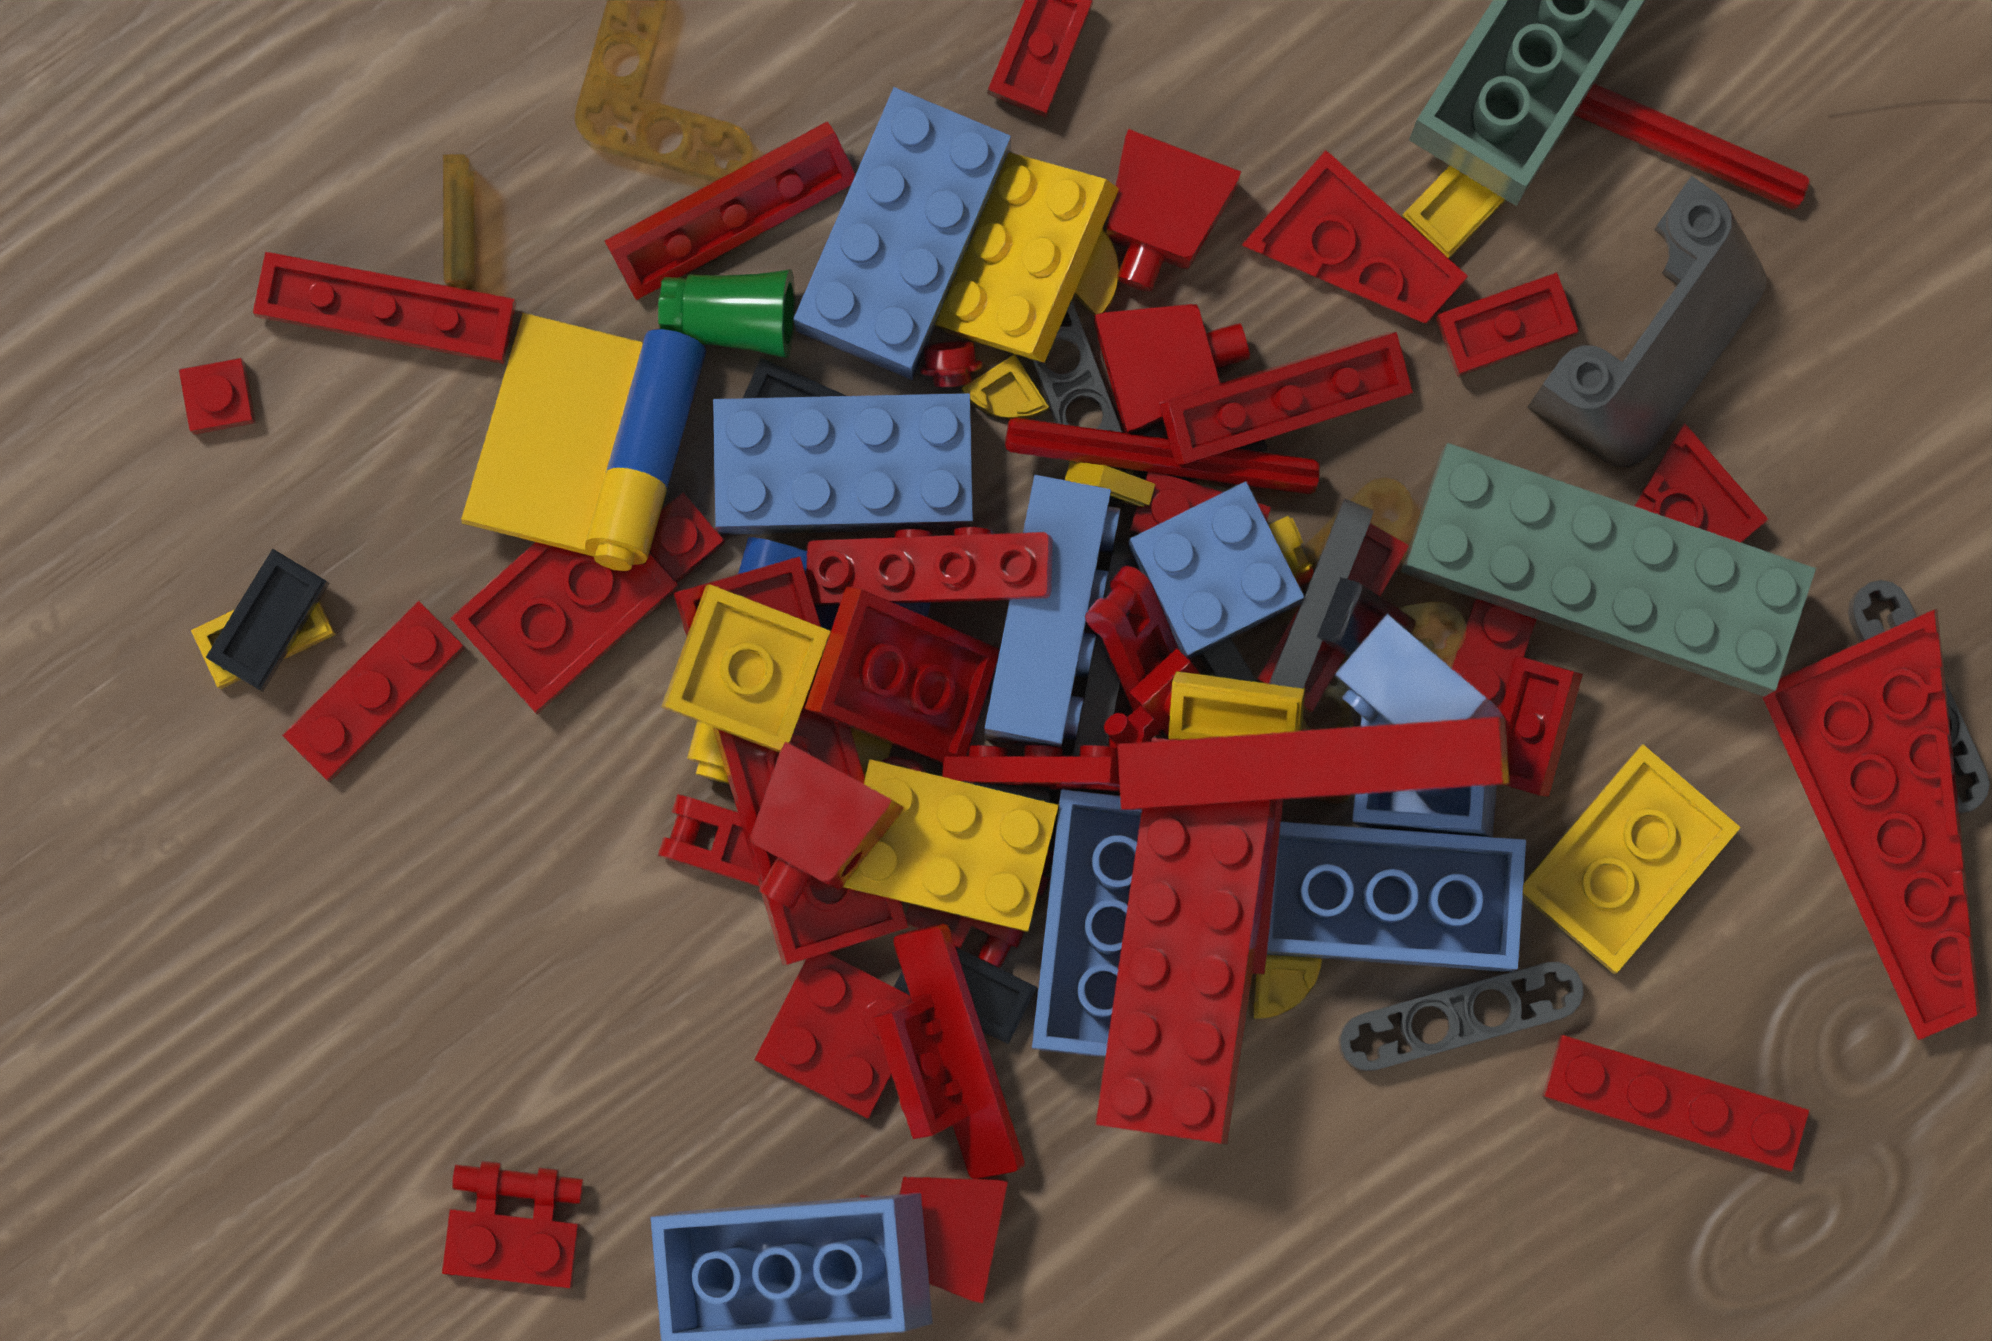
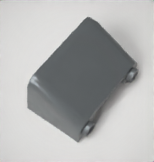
(1629, 405)

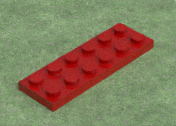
(823, 915)
(1186, 969)

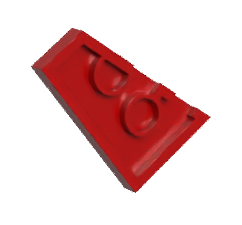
(1357, 242)
(1699, 491)

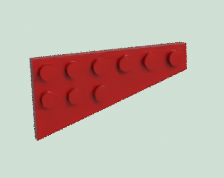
(1882, 781)

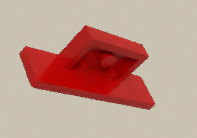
(933, 568)
(943, 1057)

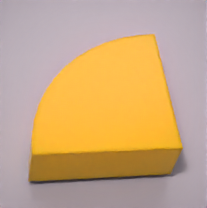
(1099, 277)
(1006, 392)
(1122, 485)
(1290, 543)
(1284, 984)

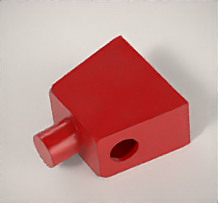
(1165, 206)
(1161, 357)
(816, 824)
(959, 1230)

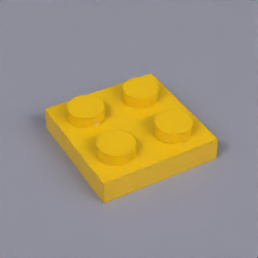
(745, 668)

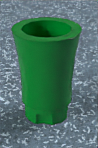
(732, 310)

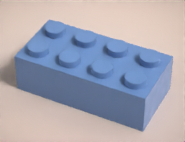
(902, 233)
(842, 464)
(1046, 637)
(1397, 897)
(1084, 922)
(792, 1270)

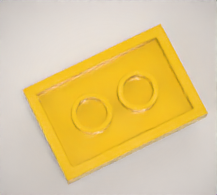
(1027, 256)
(957, 847)
(1628, 859)

